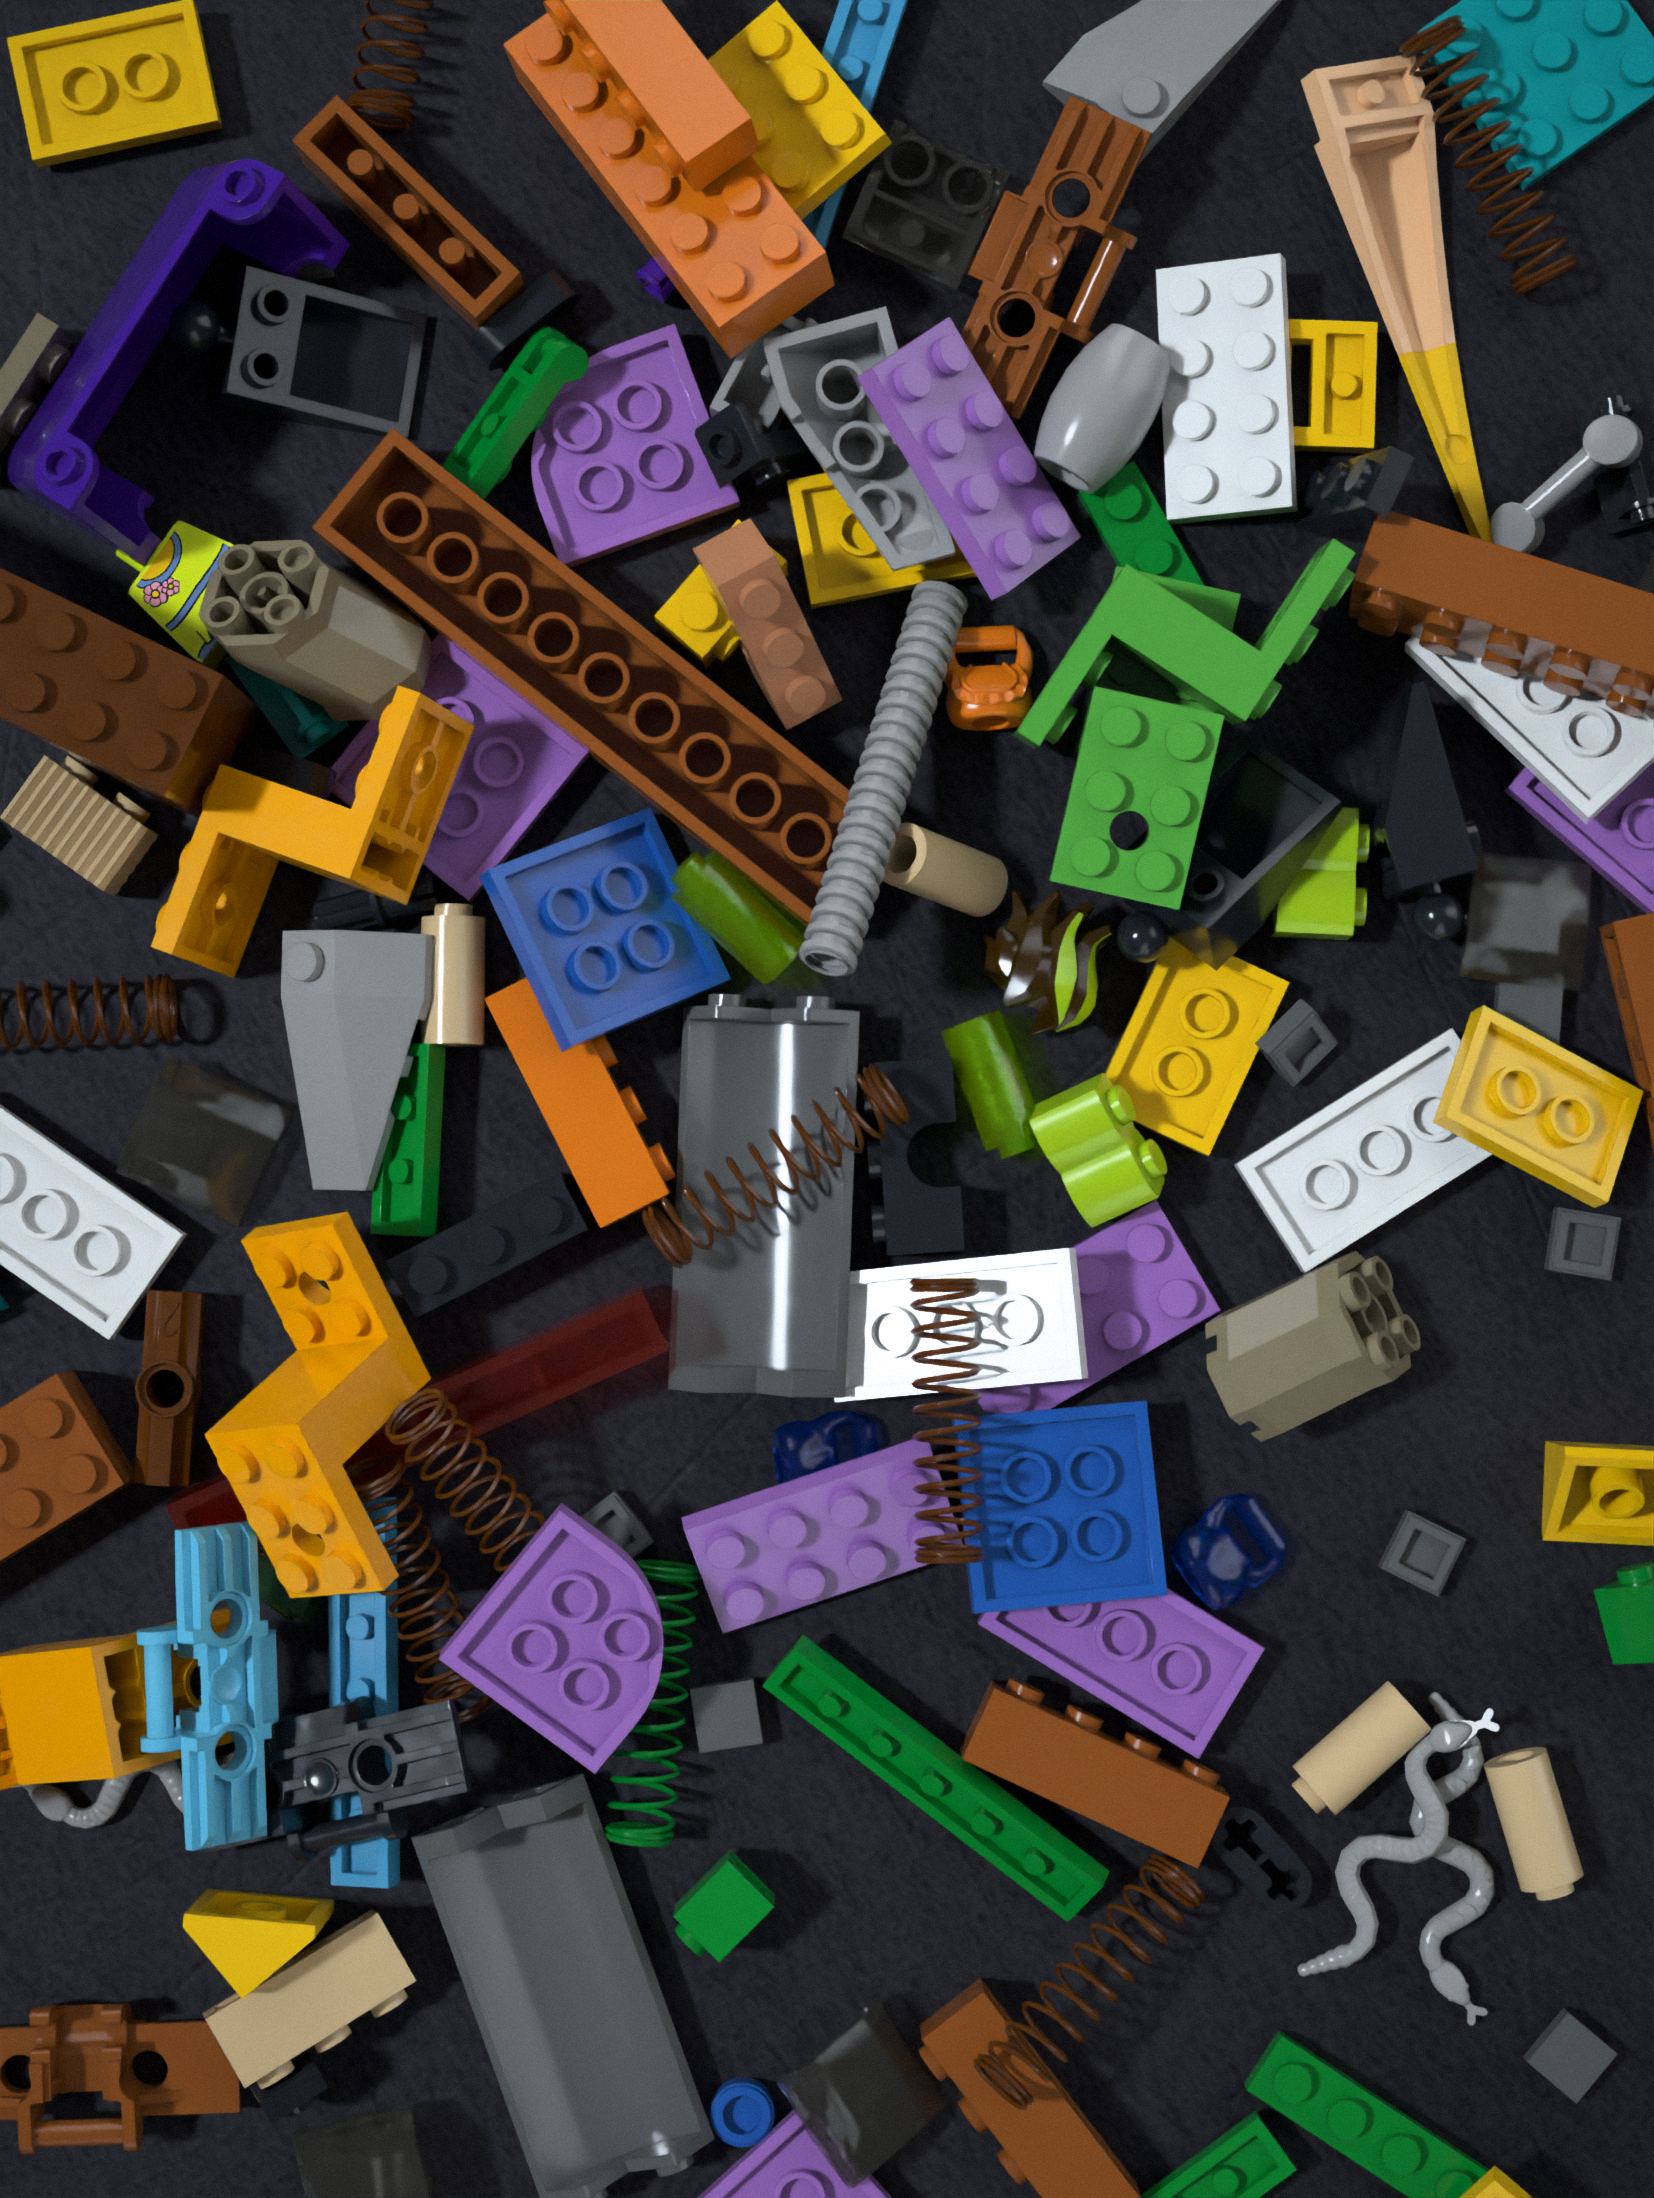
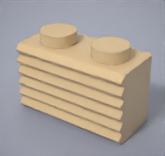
(79, 824)

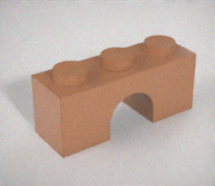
(768, 623)

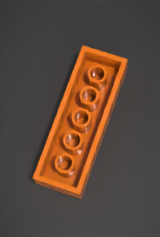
(726, 249)

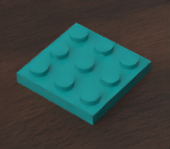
(1560, 73)

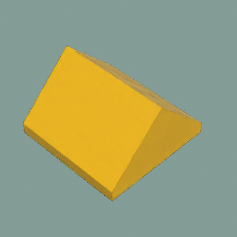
(1598, 1493)
(253, 1932)

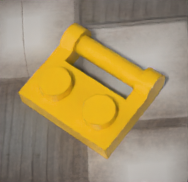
(1339, 385)

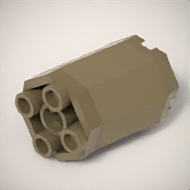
(314, 628)
(1310, 1345)

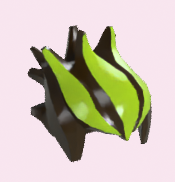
(1047, 962)

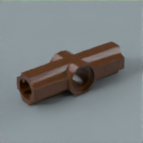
(167, 1431)

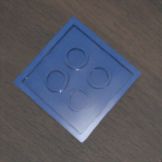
(602, 929)
(1063, 1508)

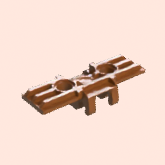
(1032, 242)
(95, 2051)

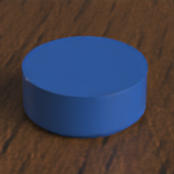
(742, 2112)

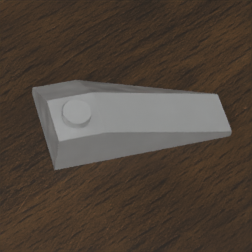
(1156, 58)
(830, 410)
(349, 1032)

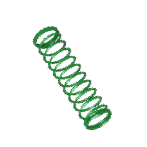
(641, 1833)

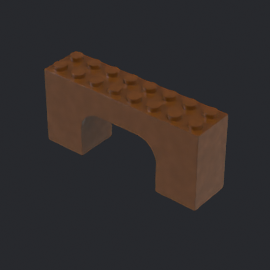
(116, 697)

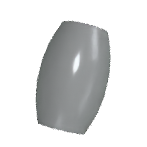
(1102, 408)

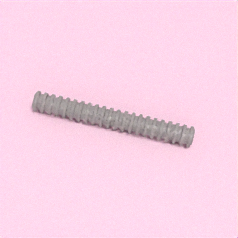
(883, 779)

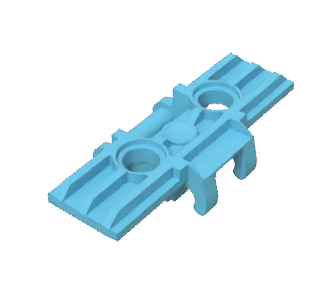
(235, 1679)

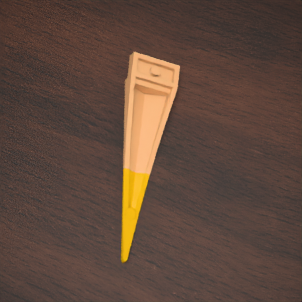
(1384, 178)

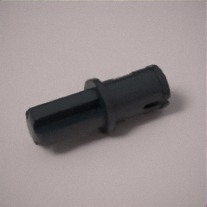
(365, 909)

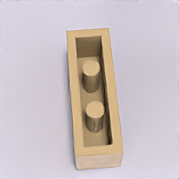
(311, 2000)

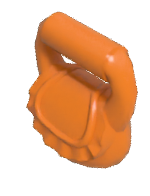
(989, 694)

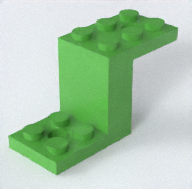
(1189, 646)
(1143, 753)

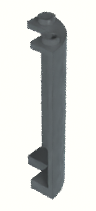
(774, 1296)
(563, 1990)

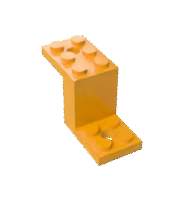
(257, 823)
(318, 1407)
(82, 1708)

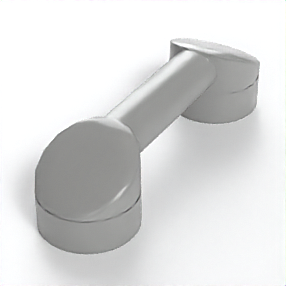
(1606, 442)

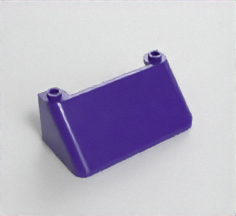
(225, 205)

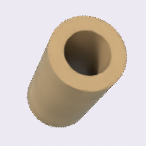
(946, 871)
(458, 977)
(1359, 1750)
(1534, 1822)

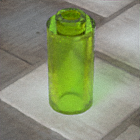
(736, 915)
(992, 1083)

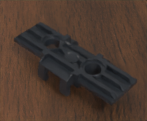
(340, 1754)

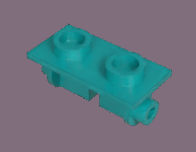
(295, 718)

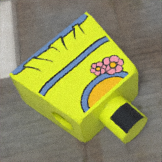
(175, 585)

